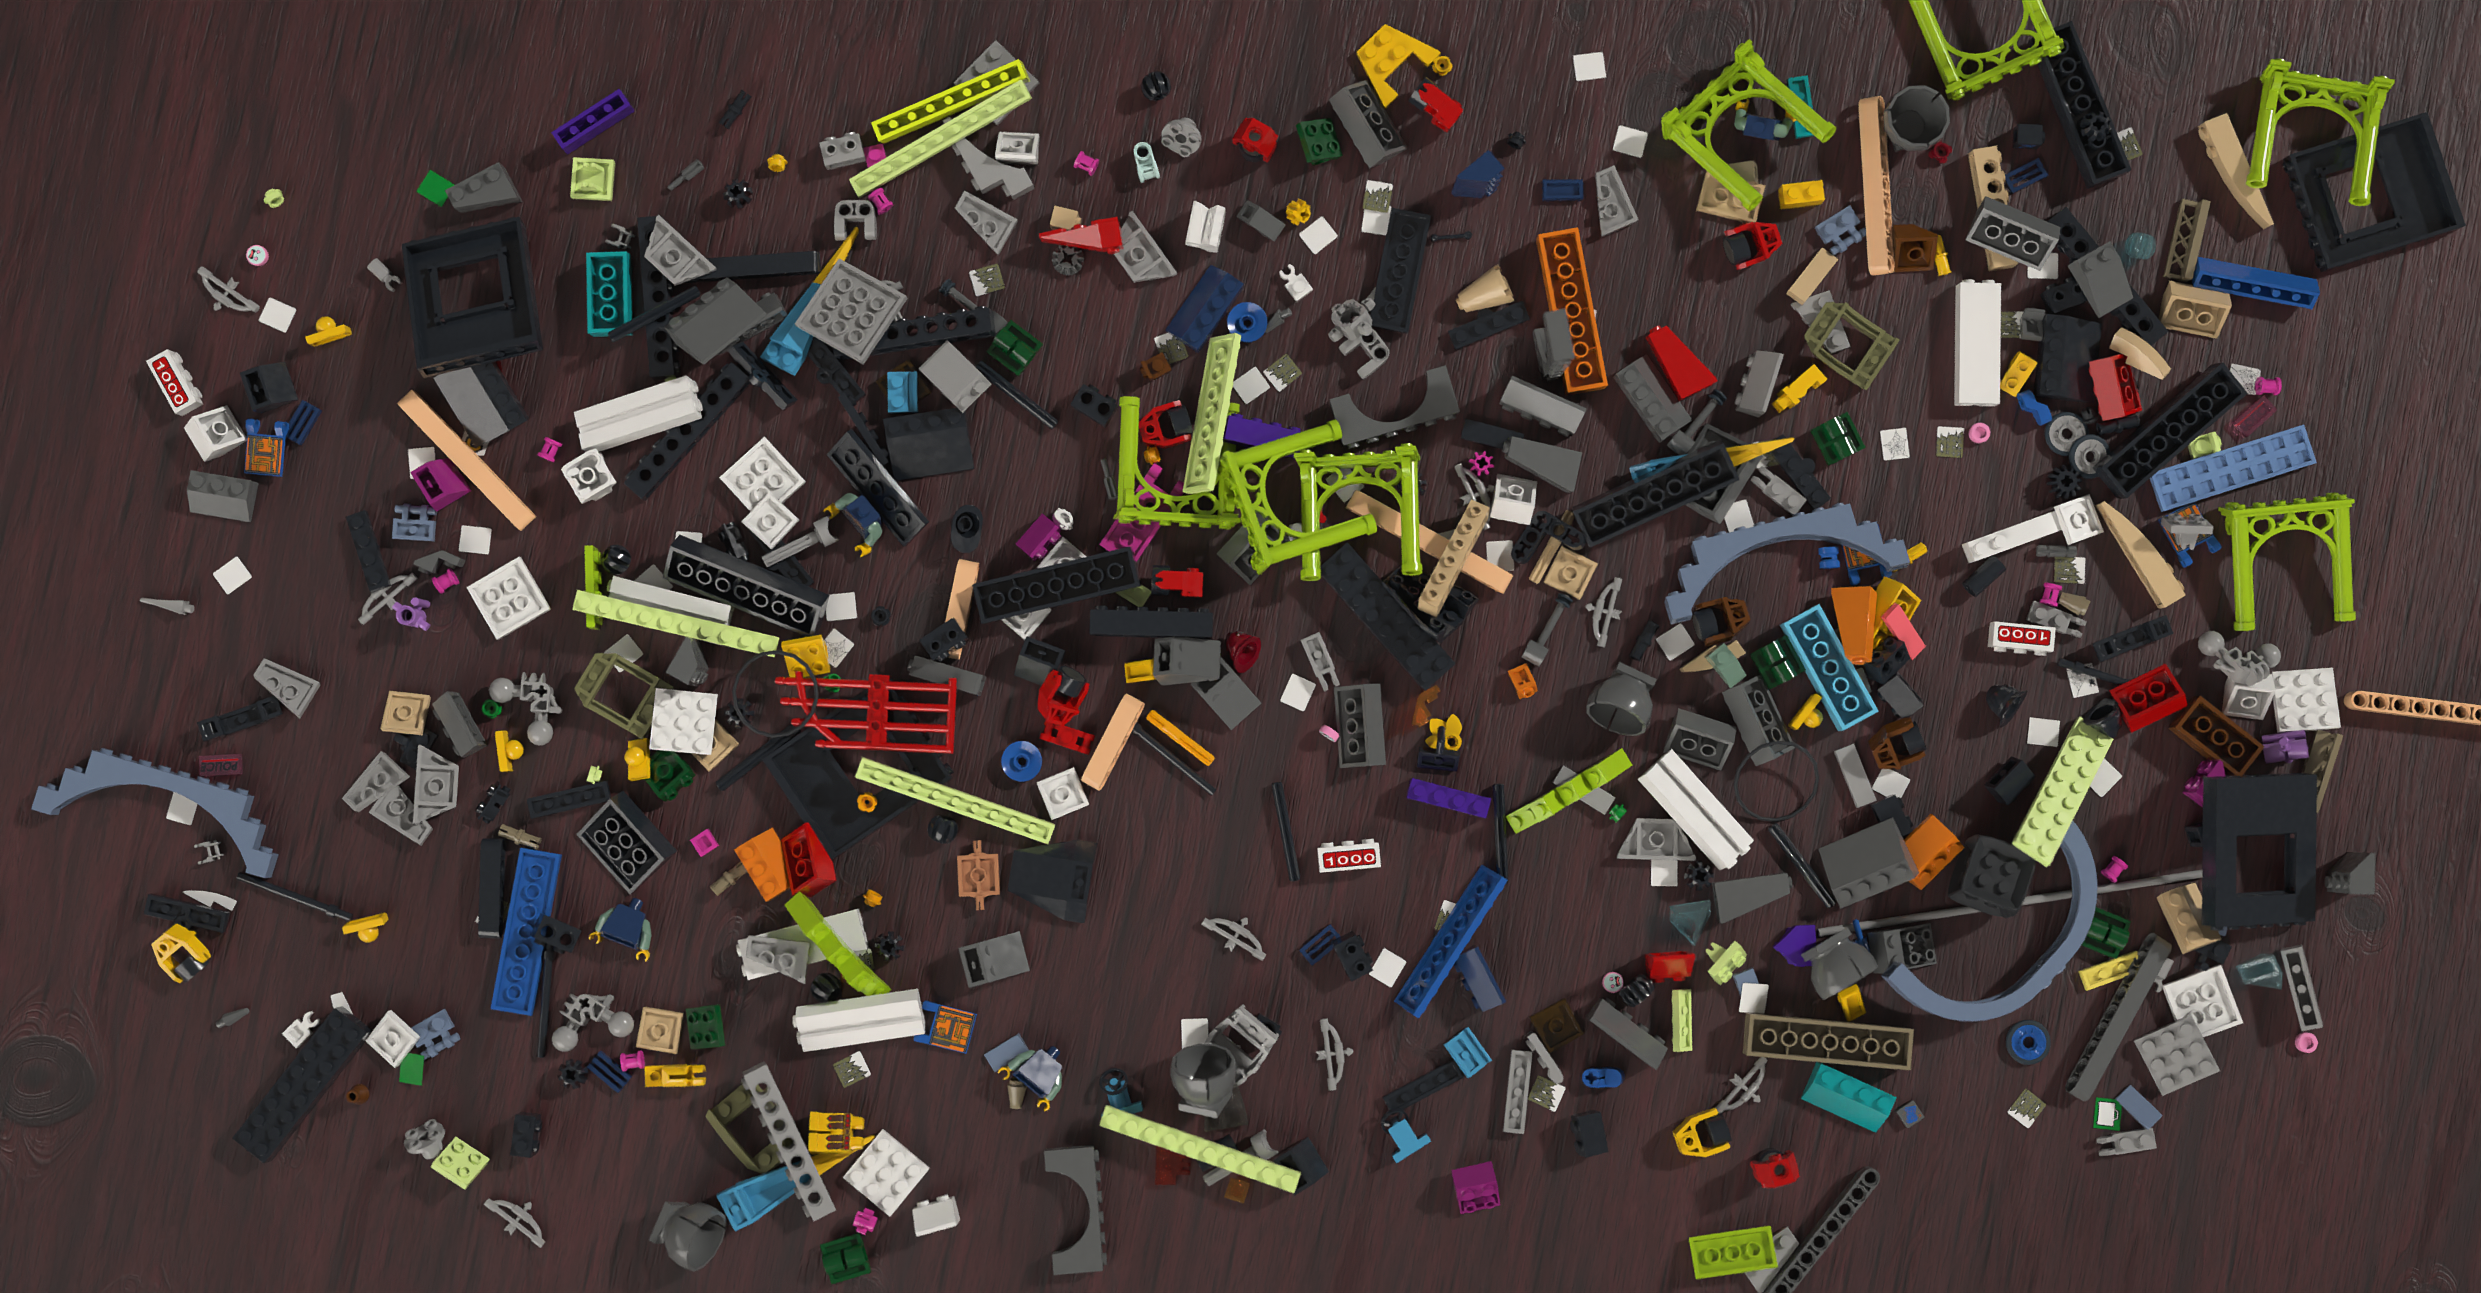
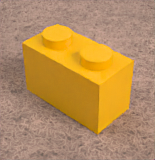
(1801, 194)

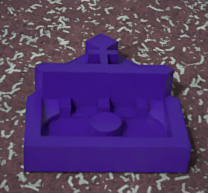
(1796, 942)

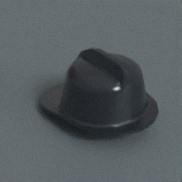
(966, 528)

